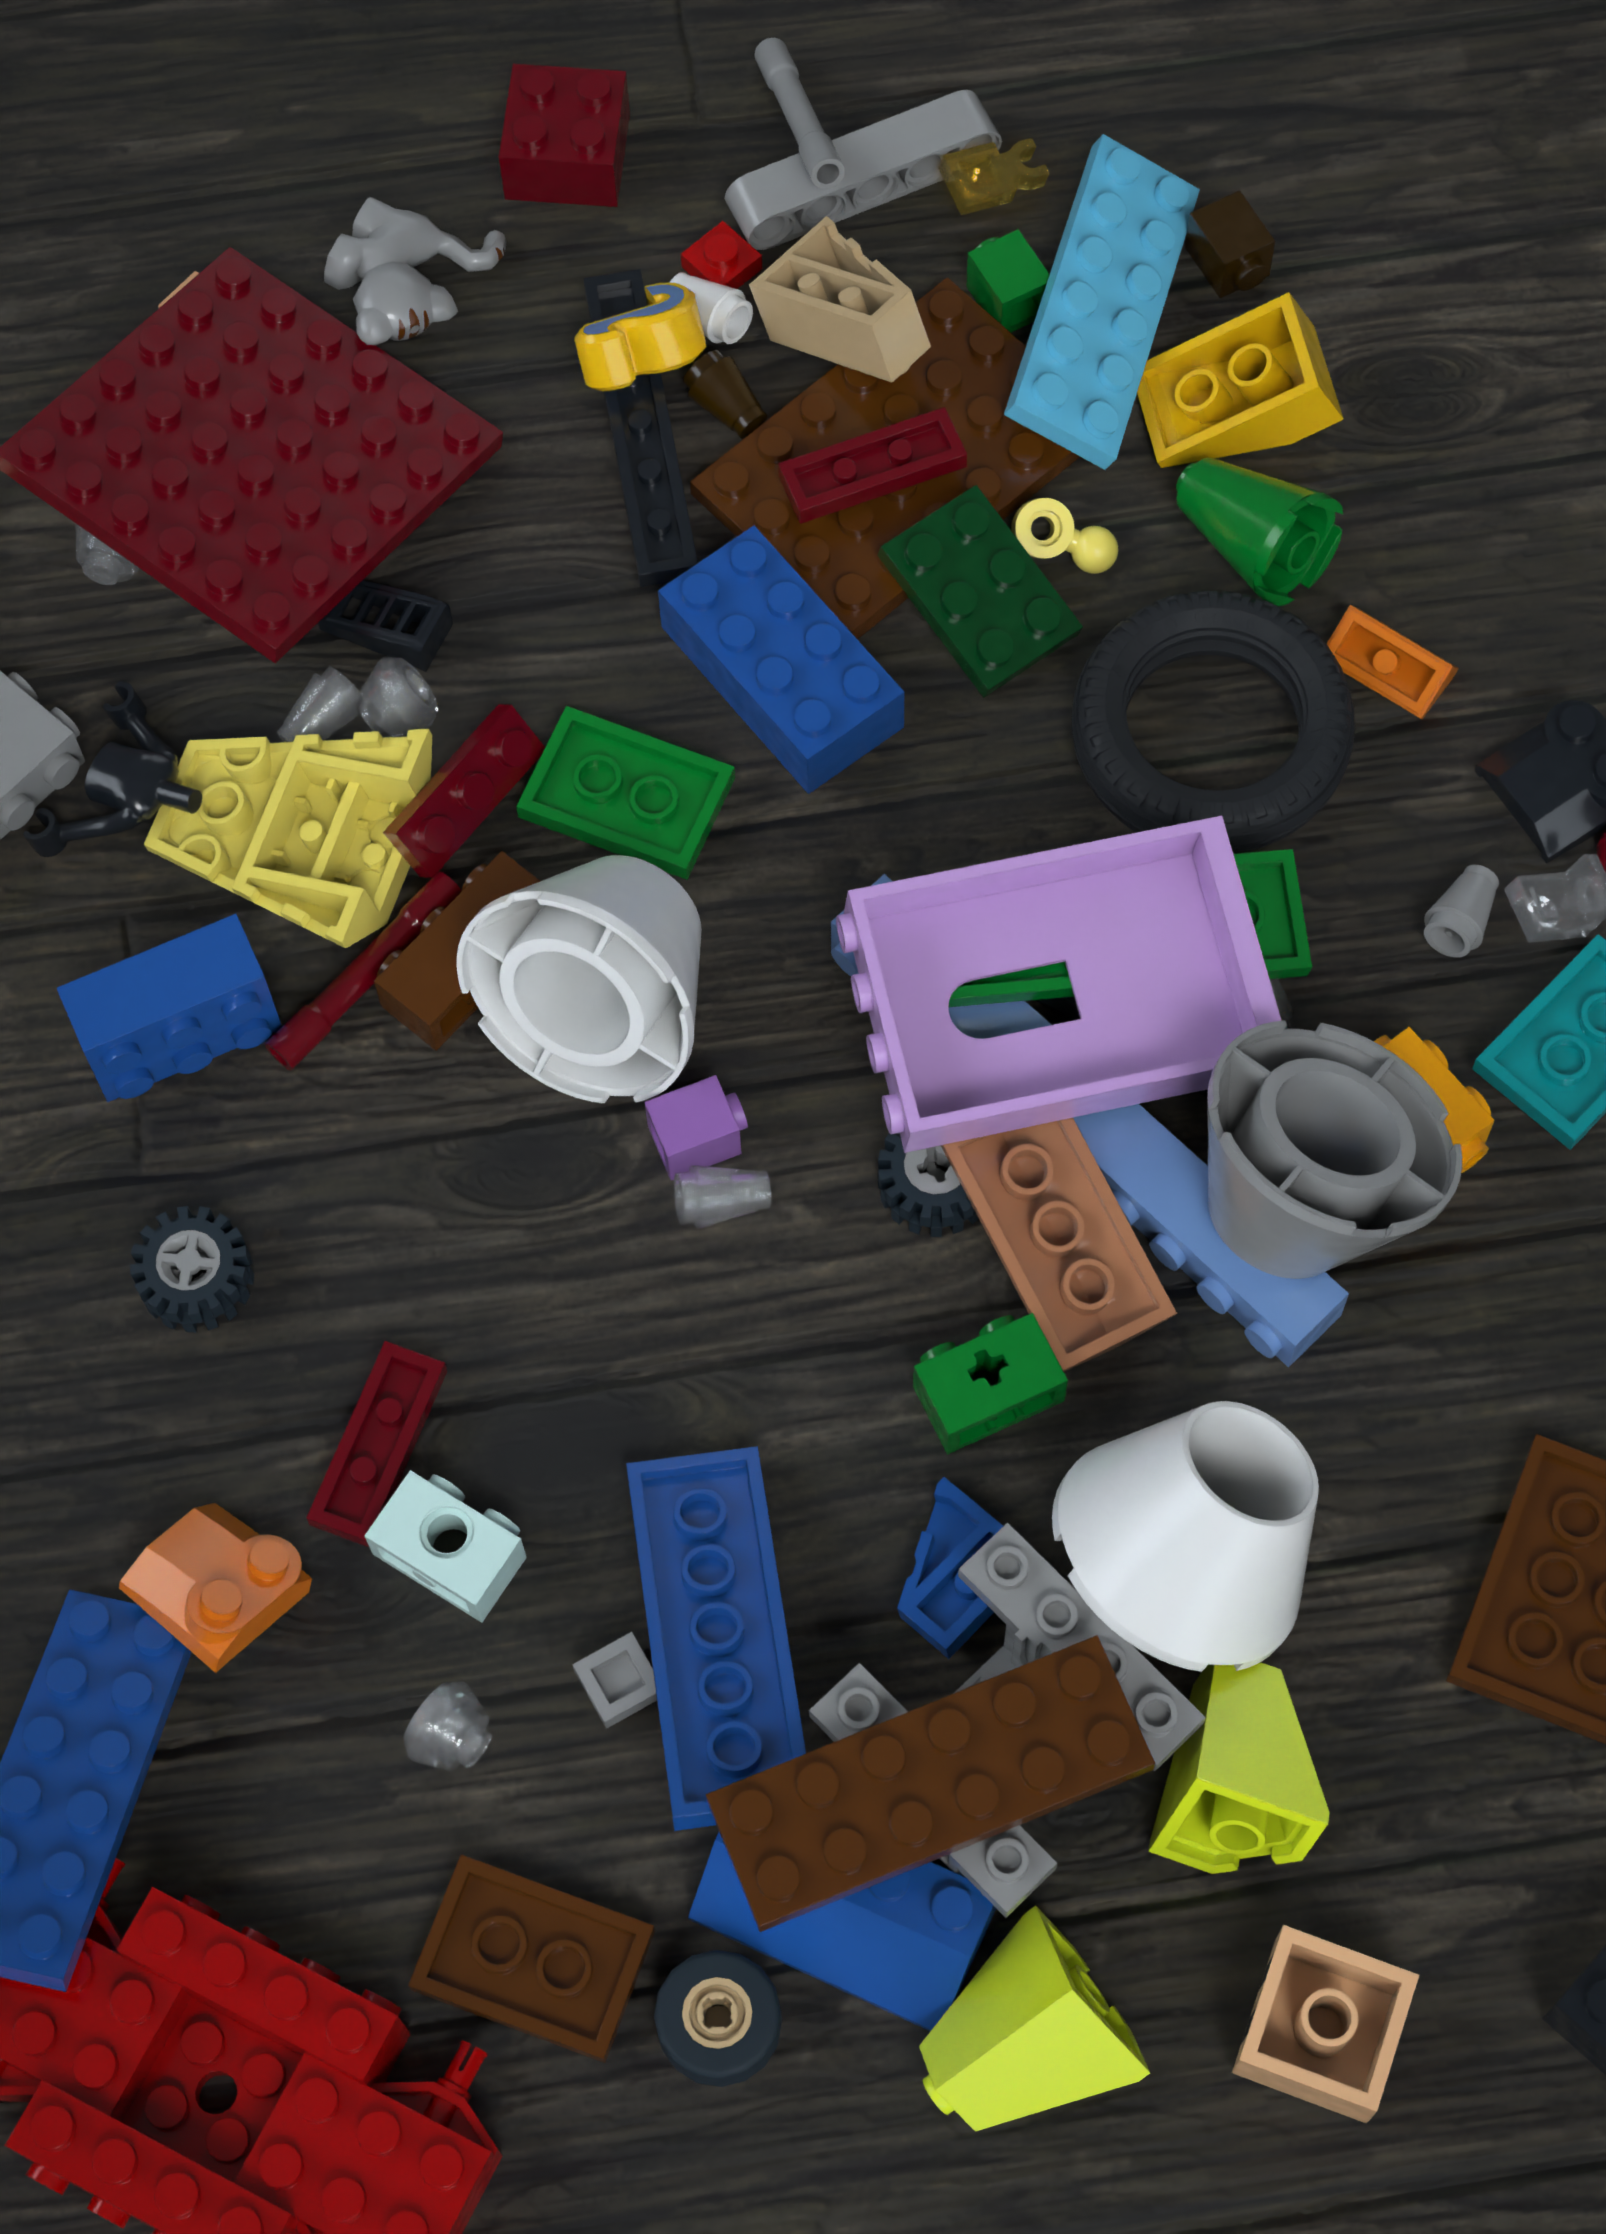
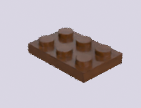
(532, 1958)

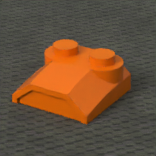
(216, 1582)

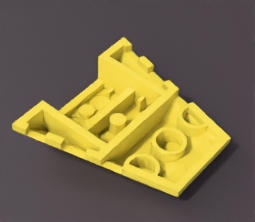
(299, 824)

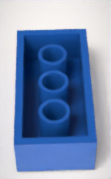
(781, 659)

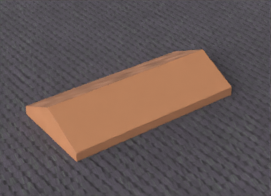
(1061, 1238)

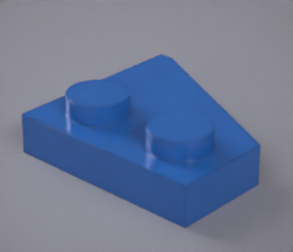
(934, 1596)

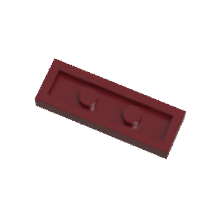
(872, 465)
(464, 791)
(377, 1442)

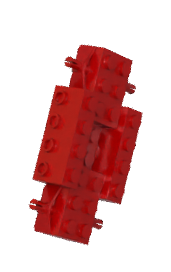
(313, 2124)

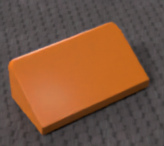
(1389, 662)

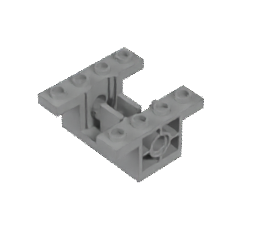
(1040, 1619)

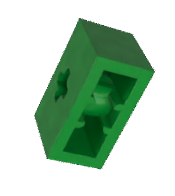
(971, 1409)

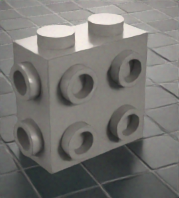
(35, 752)

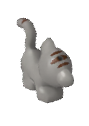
(381, 253)

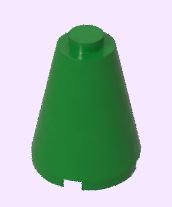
(1261, 525)

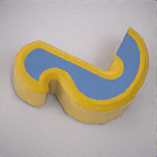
(642, 340)

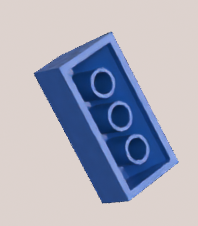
(889, 1945)

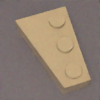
(840, 306)

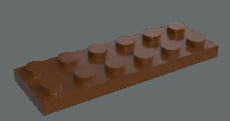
(929, 1782)

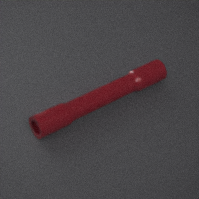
(316, 1019)

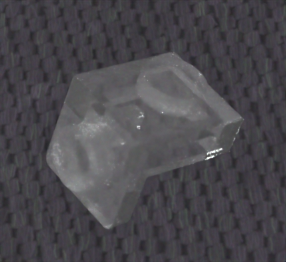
(1562, 902)

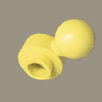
(1091, 548)

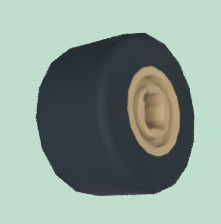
(718, 2042)

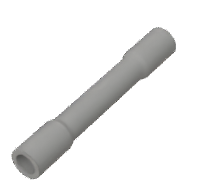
(814, 144)

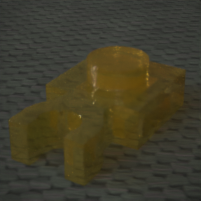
(986, 178)

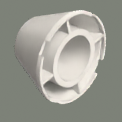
(589, 978)
(1193, 1534)

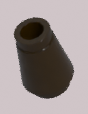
(724, 393)

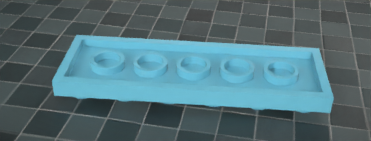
(1102, 303)

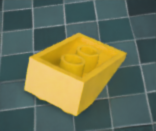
(1239, 387)

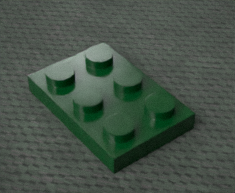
(979, 591)

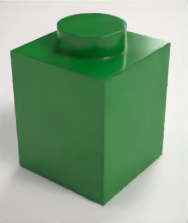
(1007, 279)

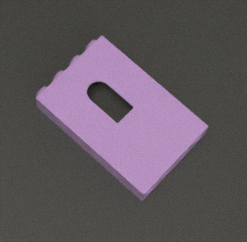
(1153, 958)

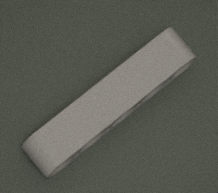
(879, 167)

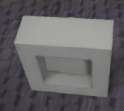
(617, 1679)

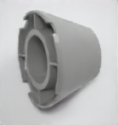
(1322, 1148)

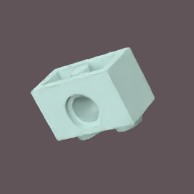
(467, 1577)

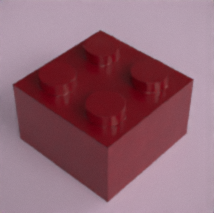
(564, 135)

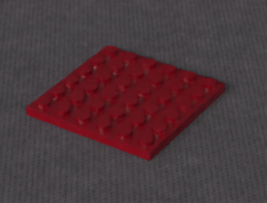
(250, 453)

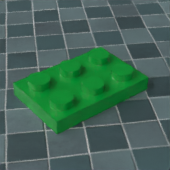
(626, 792)

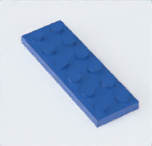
(713, 1624)
(77, 1777)

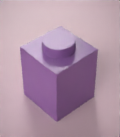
(696, 1125)

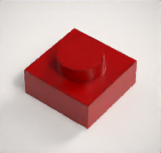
(722, 257)

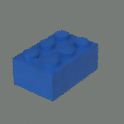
(171, 1009)

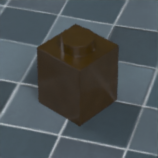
(1230, 244)

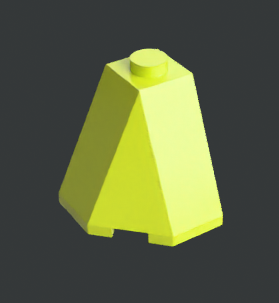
(1241, 1778)
(1028, 2033)

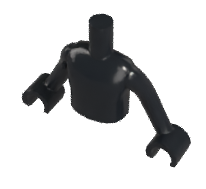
(123, 779)

